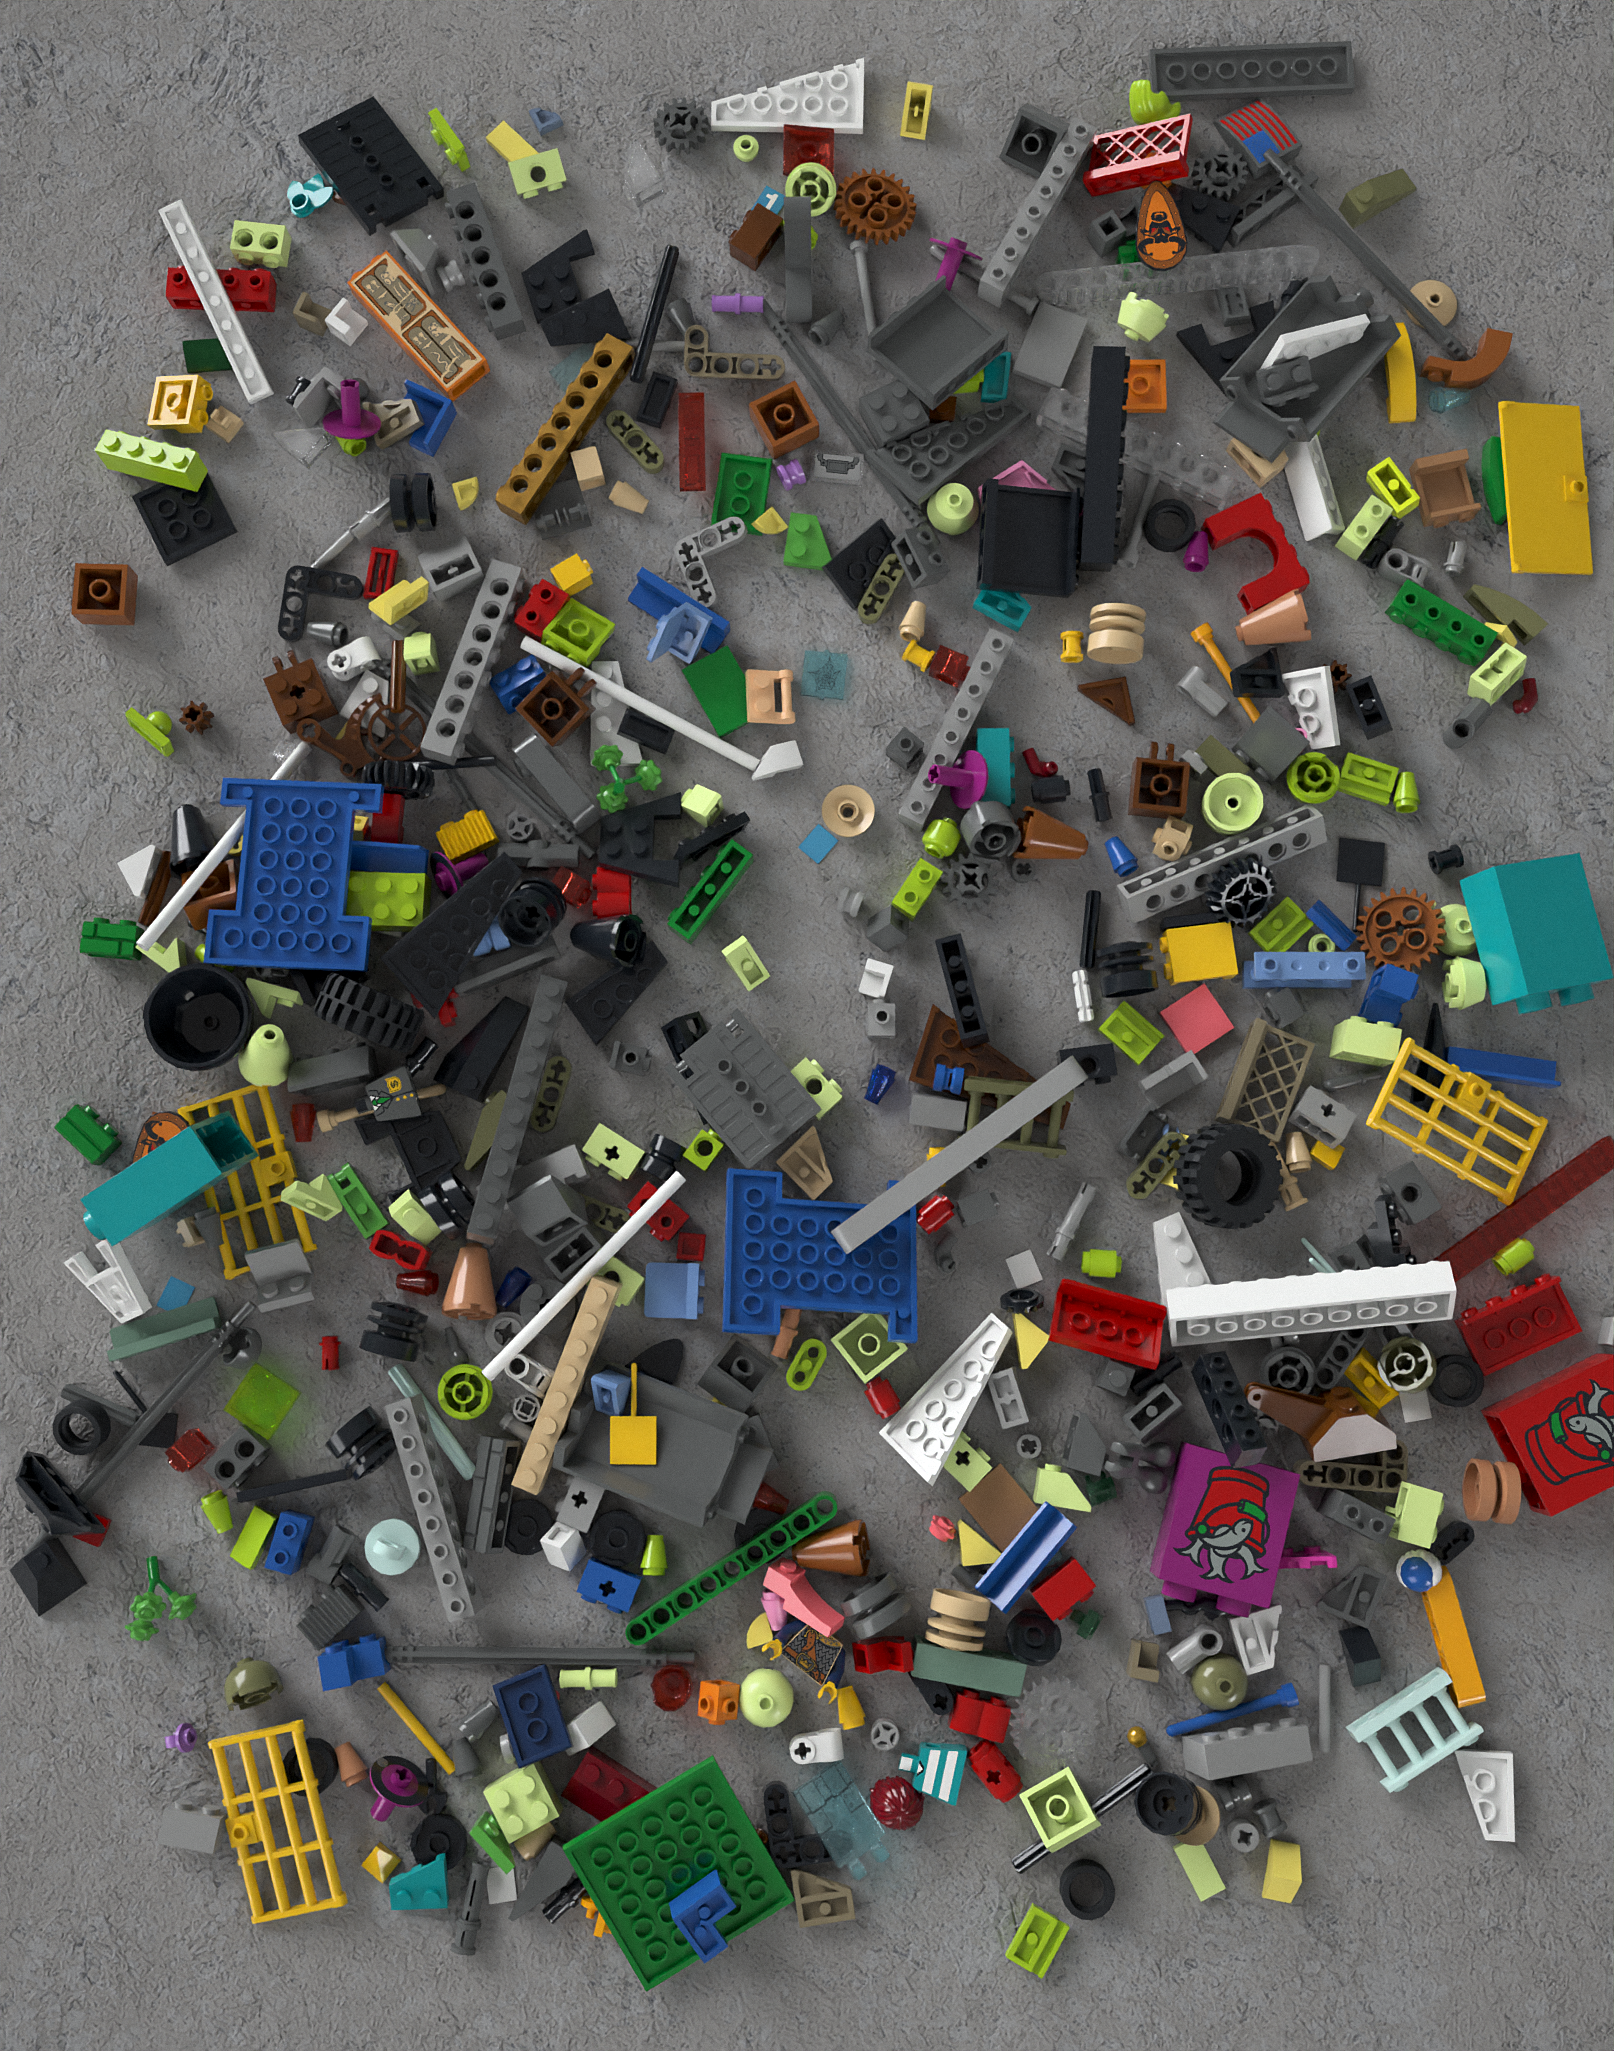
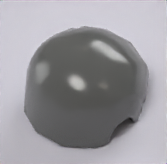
(245, 1349)

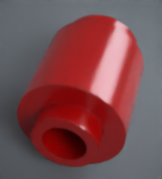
(935, 1214)
(882, 1397)

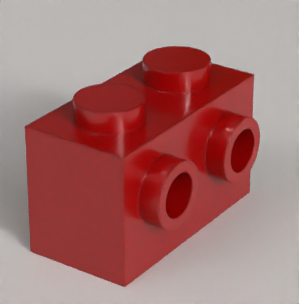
(541, 608)
(666, 1220)
(1063, 1589)

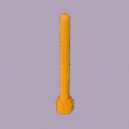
(1204, 636)

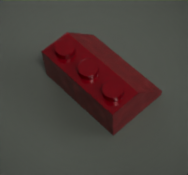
(604, 1785)

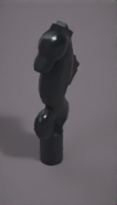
(1188, 1608)

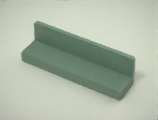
(164, 1329)
(981, 1670)

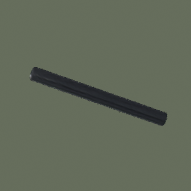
(654, 314)
(1100, 1805)

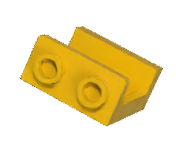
(1198, 953)

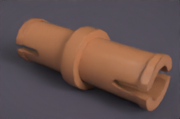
(787, 1332)

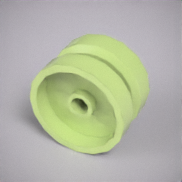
(1238, 789)

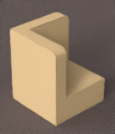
(588, 468)

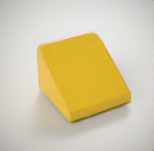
(1325, 1155)

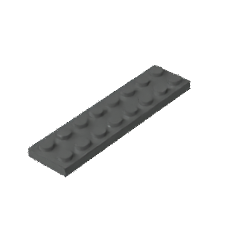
(1252, 71)

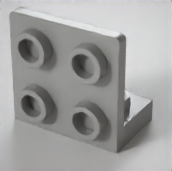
(318, 396)
(281, 1275)

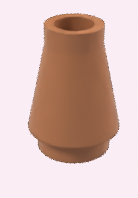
(350, 1765)

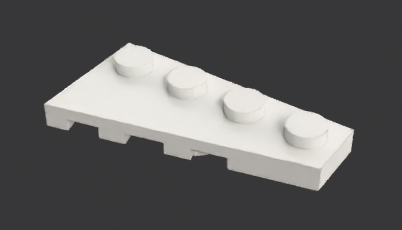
(1317, 340)
(608, 716)

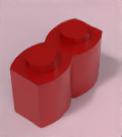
(613, 893)
(395, 1247)
(979, 1715)

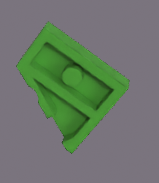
(805, 543)
(492, 1839)

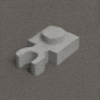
(401, 629)

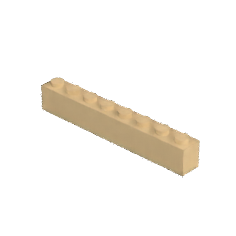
(567, 1383)

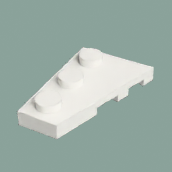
(1314, 700)
(1176, 1256)
(1491, 1790)

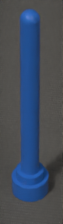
(1285, 1697)

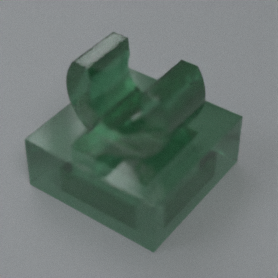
(1101, 1490)
(1088, 1623)

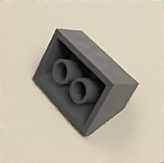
(332, 1070)

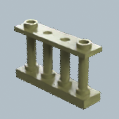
(1003, 1091)

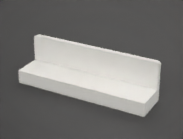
(1312, 490)

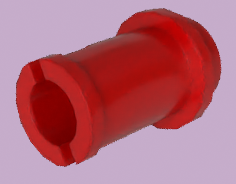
(330, 1352)

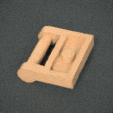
(761, 696)

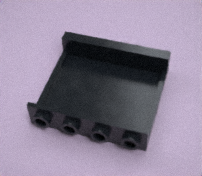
(1029, 540)

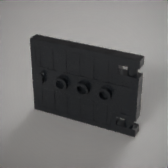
(370, 165)

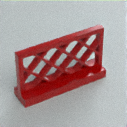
(1139, 170)

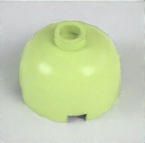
(766, 1697)

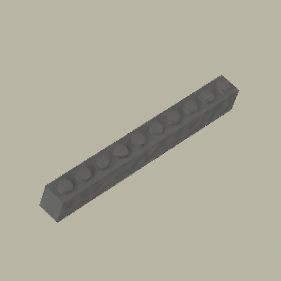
(516, 1110)

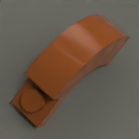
(1470, 374)

